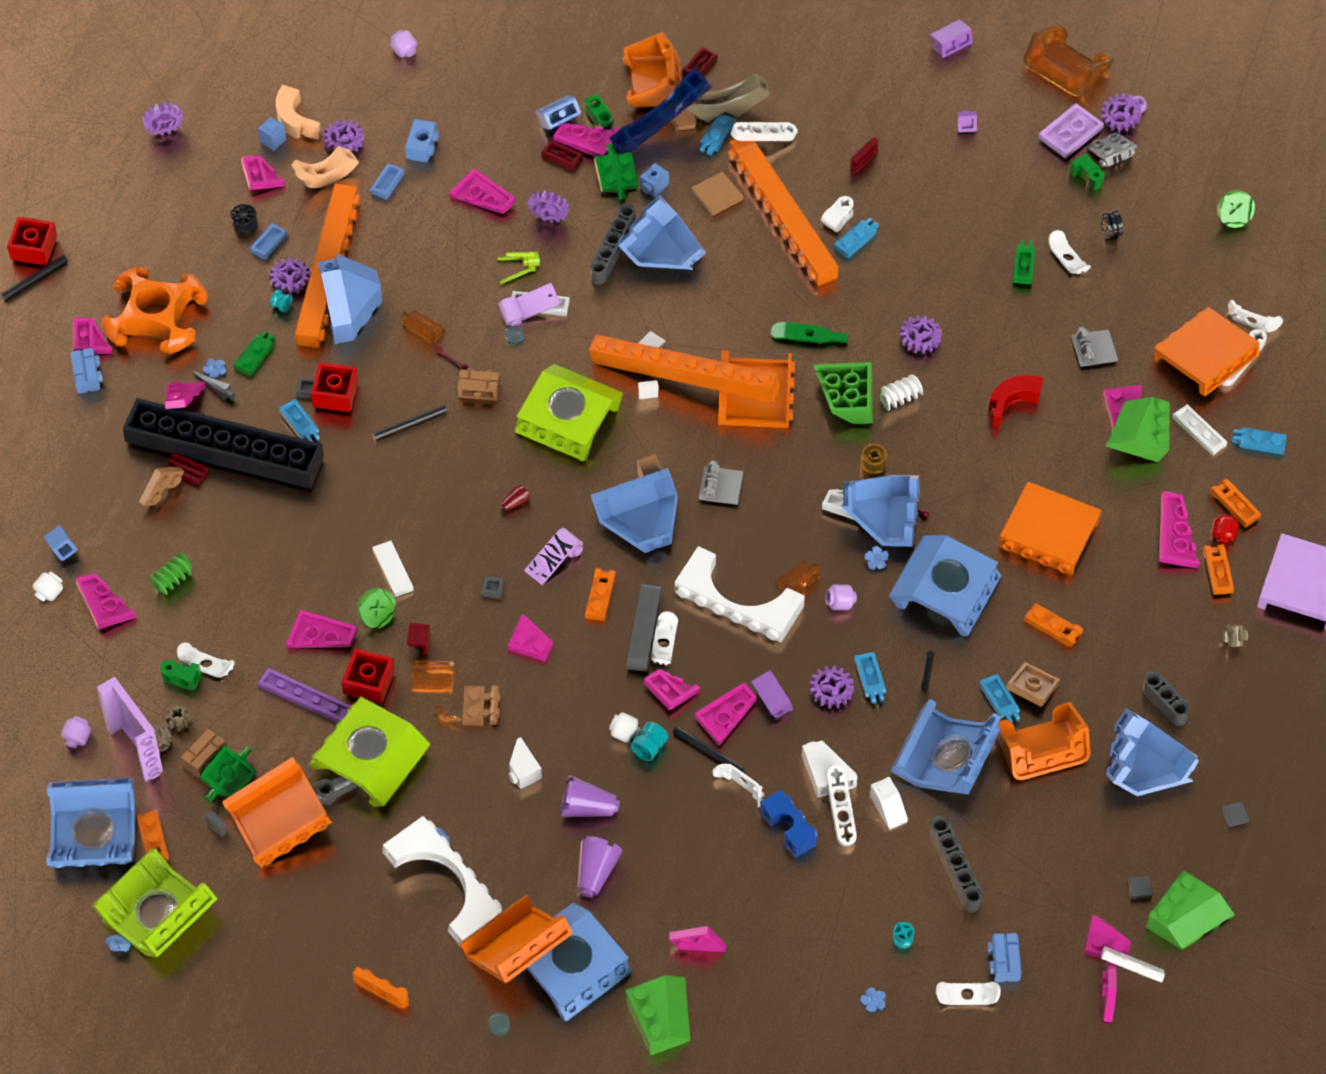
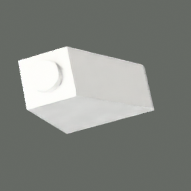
(818, 760)

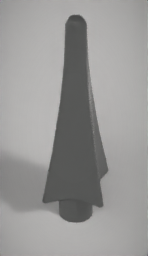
(220, 388)

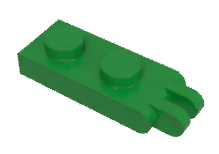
(1024, 263)
(254, 353)

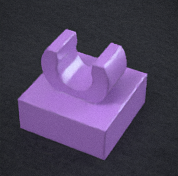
(967, 121)

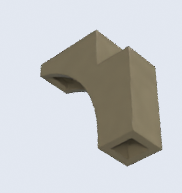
(731, 100)

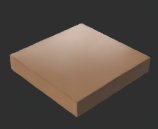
(717, 193)
(1033, 684)

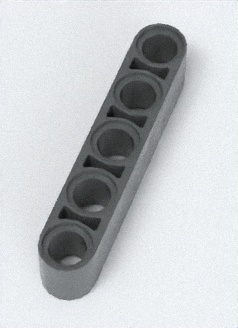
(609, 250)
(644, 627)
(958, 872)

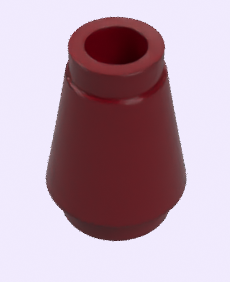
(514, 498)

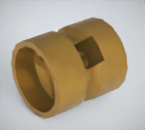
(873, 461)

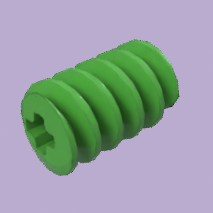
(170, 573)

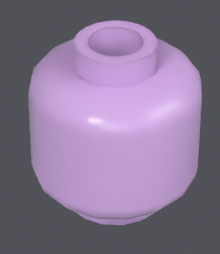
(403, 43)
(840, 597)
(76, 732)

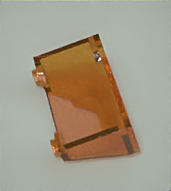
(1061, 63)

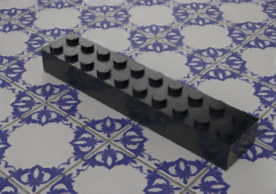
(223, 443)

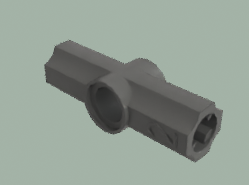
(336, 786)

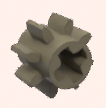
(1235, 635)
(178, 718)
(163, 738)

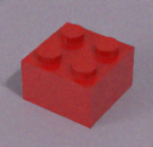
(32, 241)
(334, 387)
(368, 676)

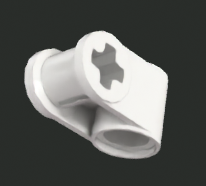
(838, 214)

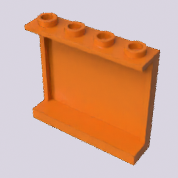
(1208, 349)
(747, 411)
(1049, 528)
(277, 812)
(515, 939)

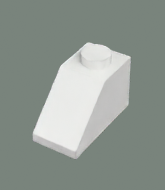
(523, 766)
(888, 803)

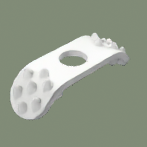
(1060, 247)
(1240, 316)
(666, 629)
(189, 655)
(730, 772)
(983, 993)

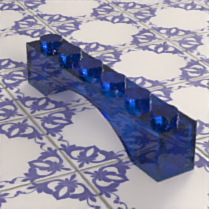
(685, 94)

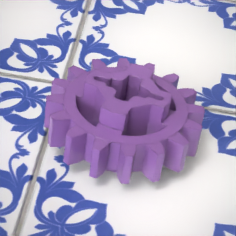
(1122, 109)
(162, 118)
(343, 136)
(548, 206)
(290, 276)
(920, 334)
(830, 689)

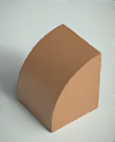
(648, 465)

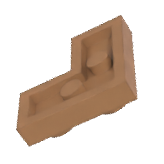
(161, 478)

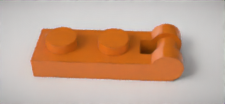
(1235, 502)
(1218, 569)
(600, 595)
(1053, 625)
(152, 833)
(381, 988)

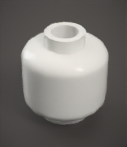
(47, 586)
(624, 727)

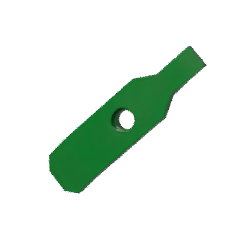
(798, 332)

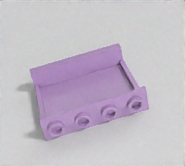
(1297, 578)
(122, 713)

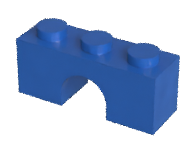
(781, 809)

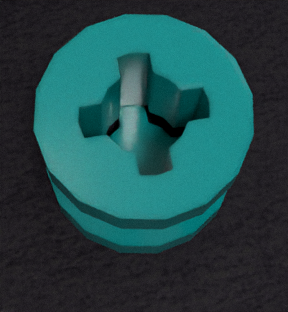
(281, 301)
(904, 929)

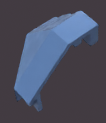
(661, 239)
(351, 295)
(884, 507)
(640, 510)
(1147, 757)

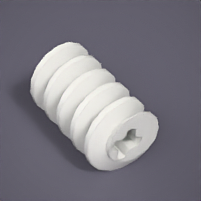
(900, 390)

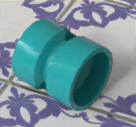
(650, 740)

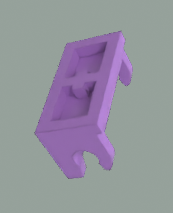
(951, 38)
(772, 694)

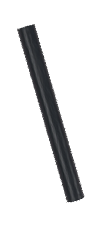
(34, 277)
(409, 422)
(705, 748)

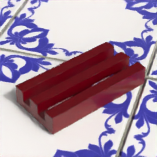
(710, 57)
(864, 155)
(559, 156)
(188, 466)

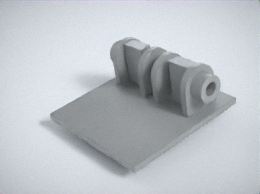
(1112, 149)
(1094, 347)
(720, 484)

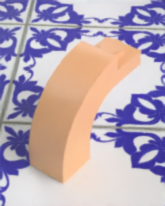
(295, 125)
(327, 172)

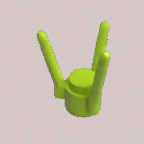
(529, 260)

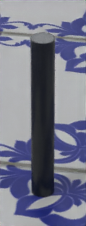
(927, 670)

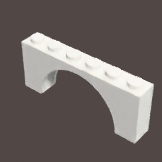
(770, 619)
(423, 842)

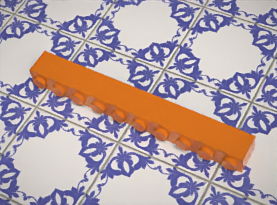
(784, 211)
(333, 241)
(684, 368)

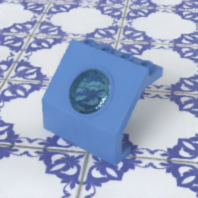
(947, 580)
(581, 964)

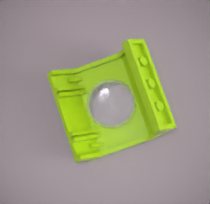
(566, 411)
(372, 750)
(153, 904)

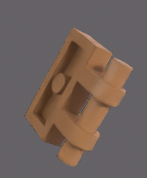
(474, 705)

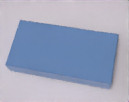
(387, 181)
(268, 241)

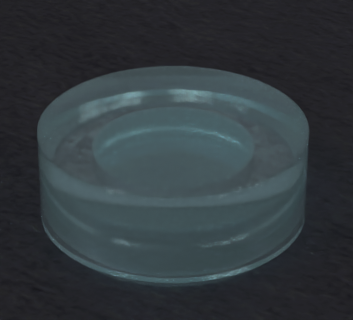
(514, 335)
(499, 1024)

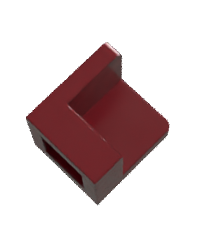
(419, 636)

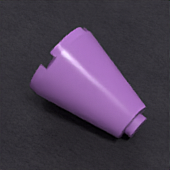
(587, 800)
(595, 864)

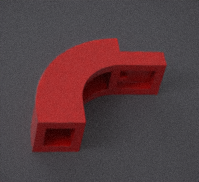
(1012, 390)

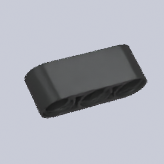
(1170, 706)

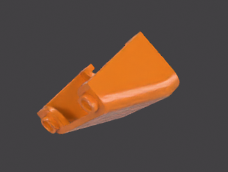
(653, 69)
(1045, 745)

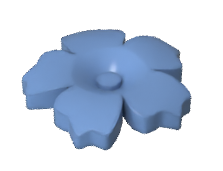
(214, 368)
(876, 558)
(118, 943)
(873, 1000)

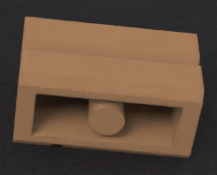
(478, 384)
(202, 752)

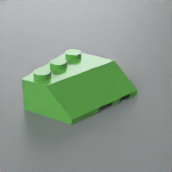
(848, 390)
(1142, 428)
(1188, 911)
(660, 1012)

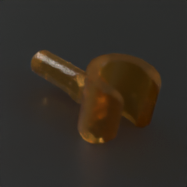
(443, 716)

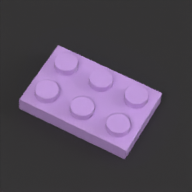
(1071, 130)

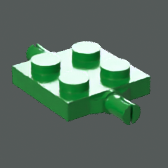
(616, 172)
(227, 773)

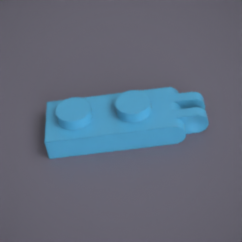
(717, 134)
(856, 237)
(299, 421)
(1260, 440)
(870, 676)
(1000, 698)

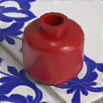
(1225, 529)

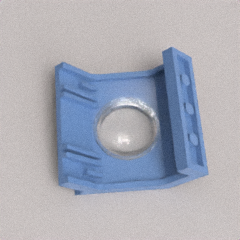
(945, 751)
(92, 822)

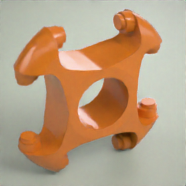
(159, 325)

